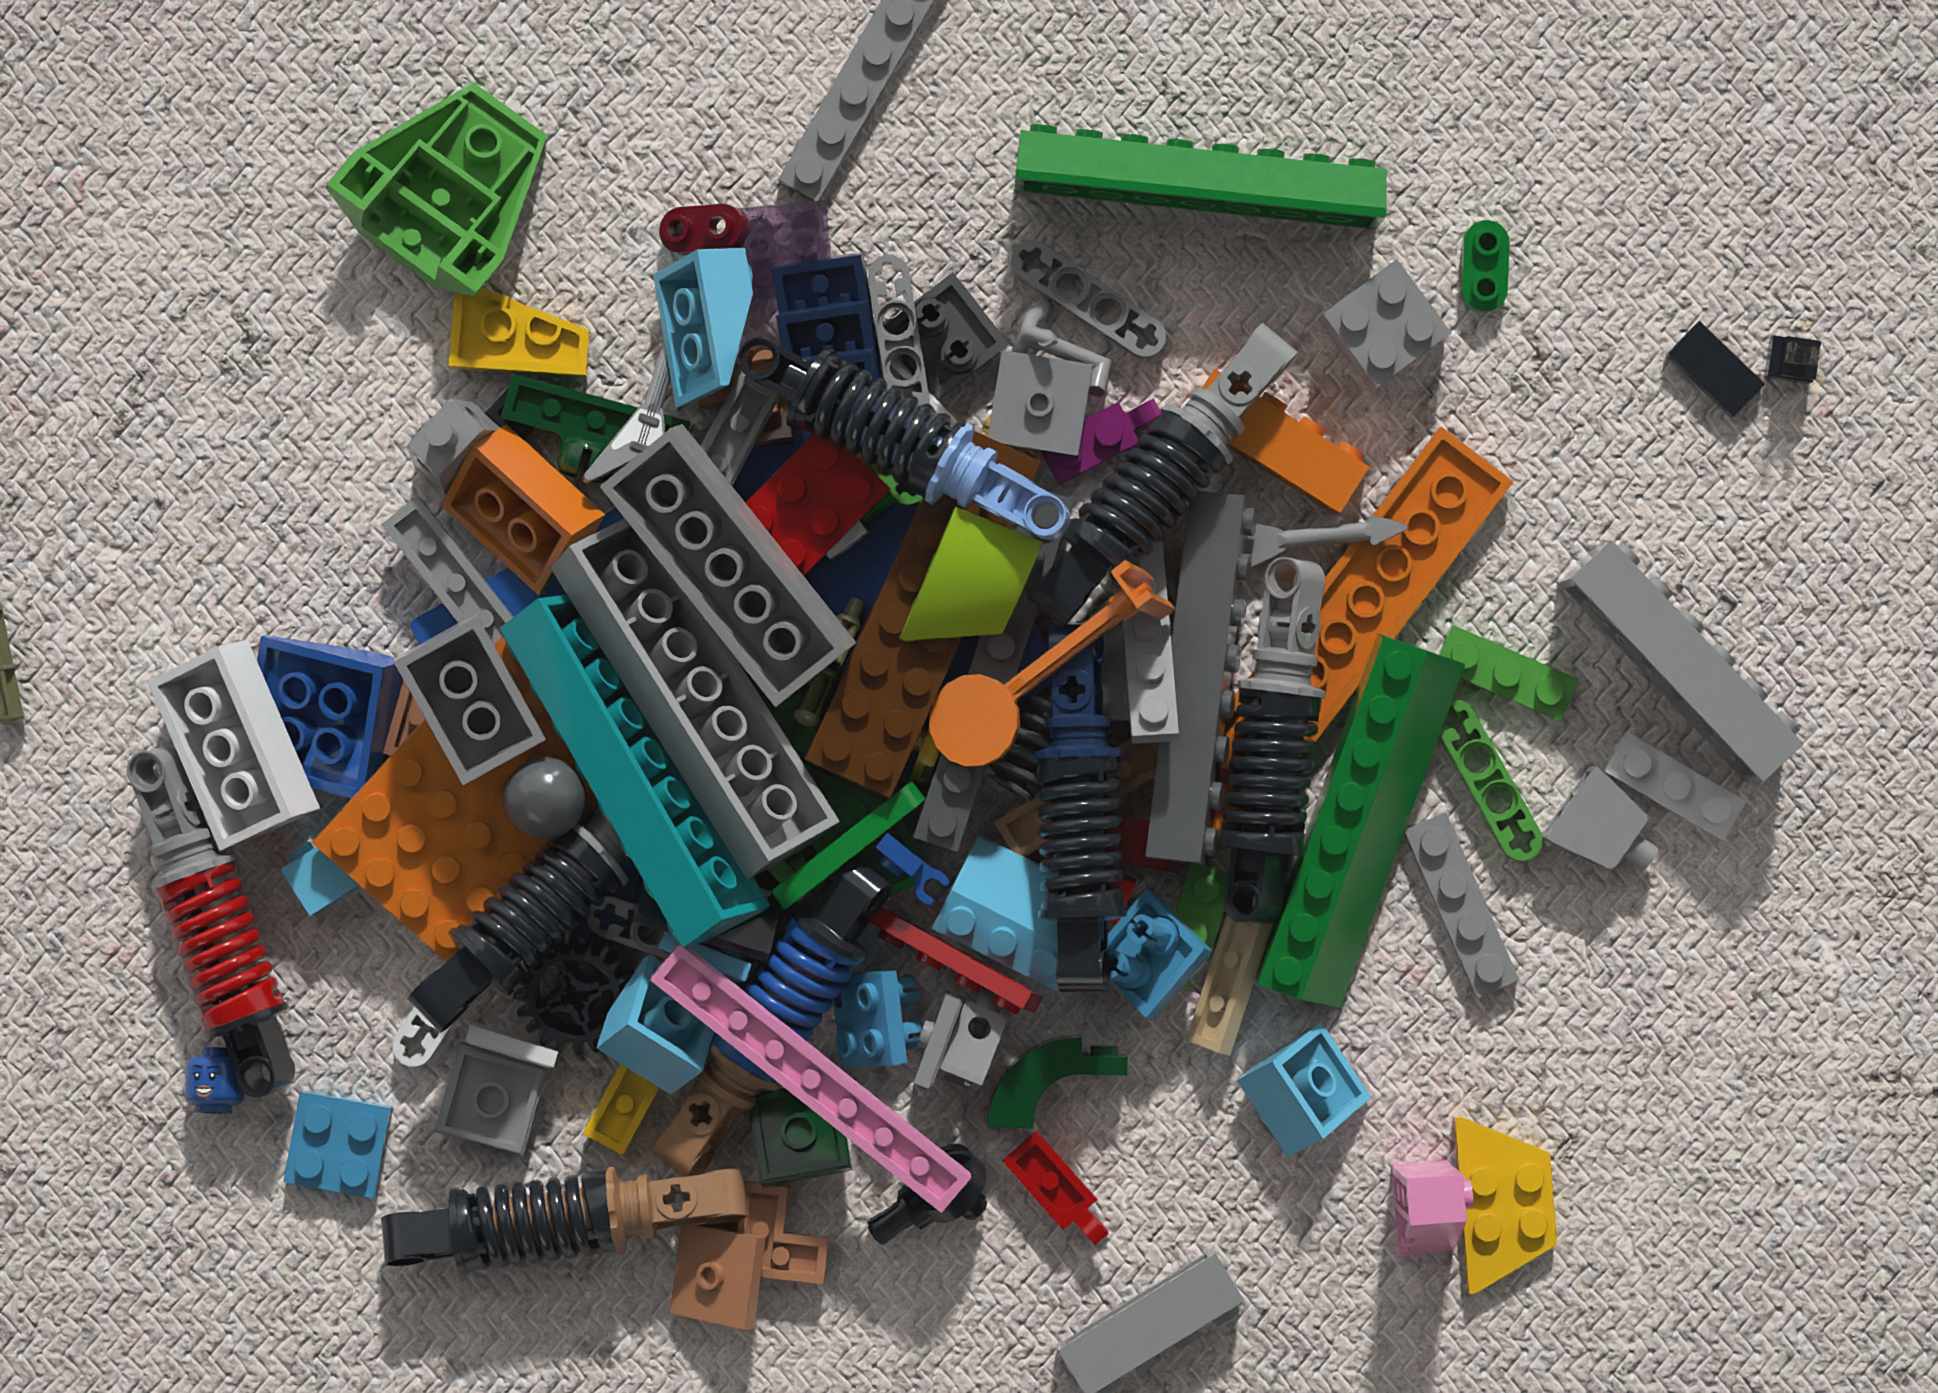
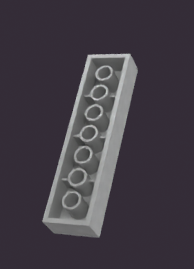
(695, 700)

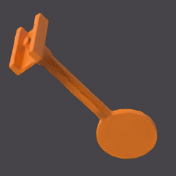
(979, 716)

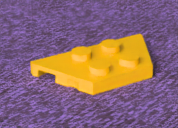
(1511, 1202)

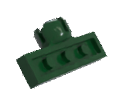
(578, 418)

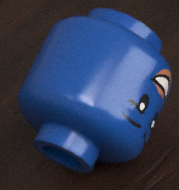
(212, 1082)

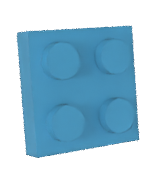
(337, 1144)

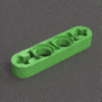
(1493, 776)

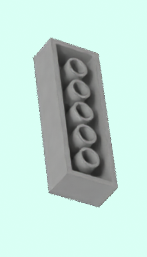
(727, 564)
(1681, 661)

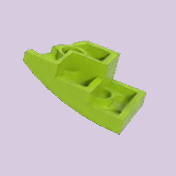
(971, 580)

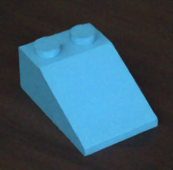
(702, 319)

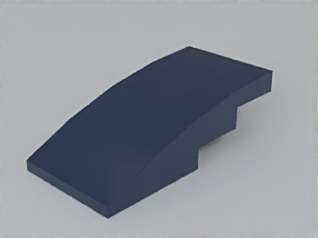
(824, 307)

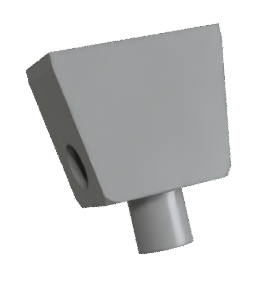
(446, 439)
(1601, 824)
(967, 1057)

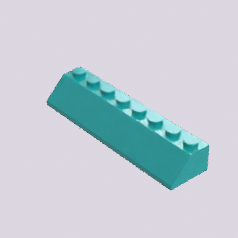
(631, 775)

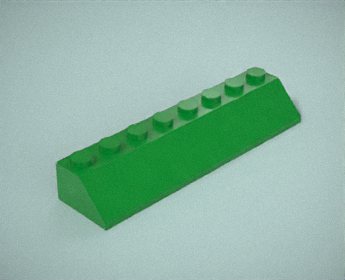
(1200, 178)
(1359, 821)

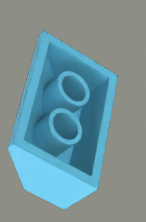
(997, 909)

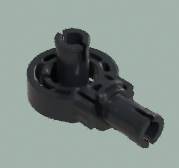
(913, 1209)

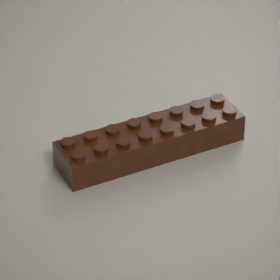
(890, 681)

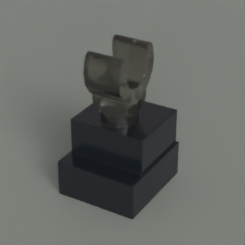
(1792, 359)

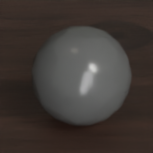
(544, 798)

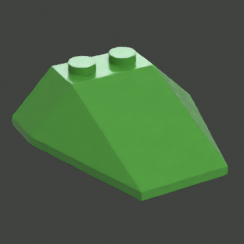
(444, 188)

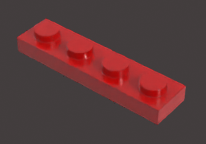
(970, 971)

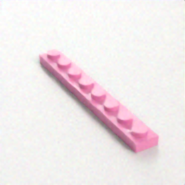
(811, 1077)

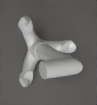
(1045, 340)

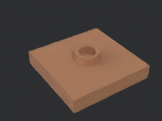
(717, 1276)

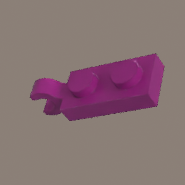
(1102, 439)

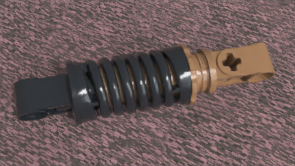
(560, 1220)

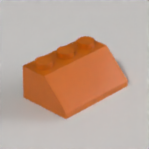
(519, 506)

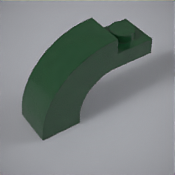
(1039, 1067)

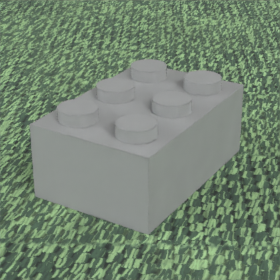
(469, 699)

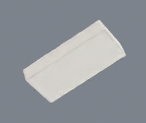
(512, 1045)

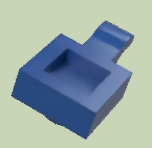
(900, 858)

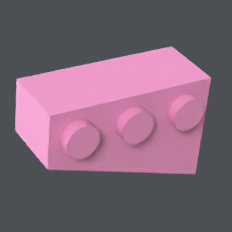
(1429, 1206)

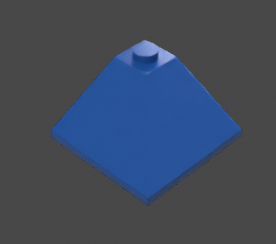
(333, 707)

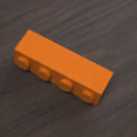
(1297, 451)

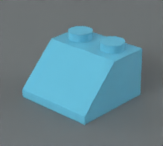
(654, 1033)
(1304, 1089)

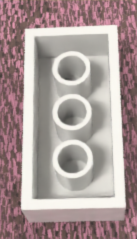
(233, 744)

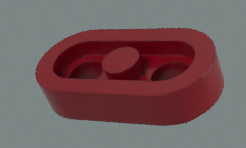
(701, 228)

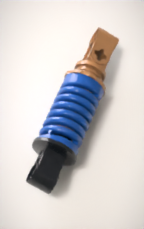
(797, 990)

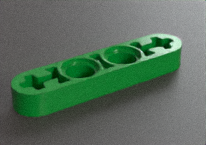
(847, 845)

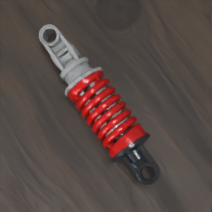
(200, 903)

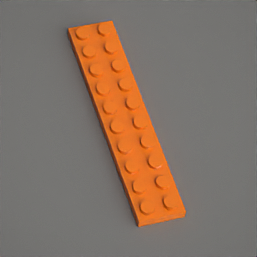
(1381, 585)

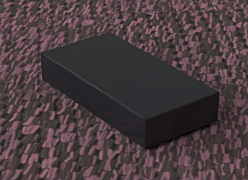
(1715, 369)

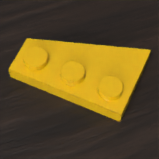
(511, 337)

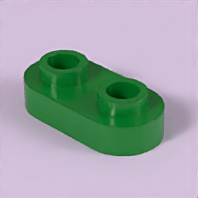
(1484, 265)

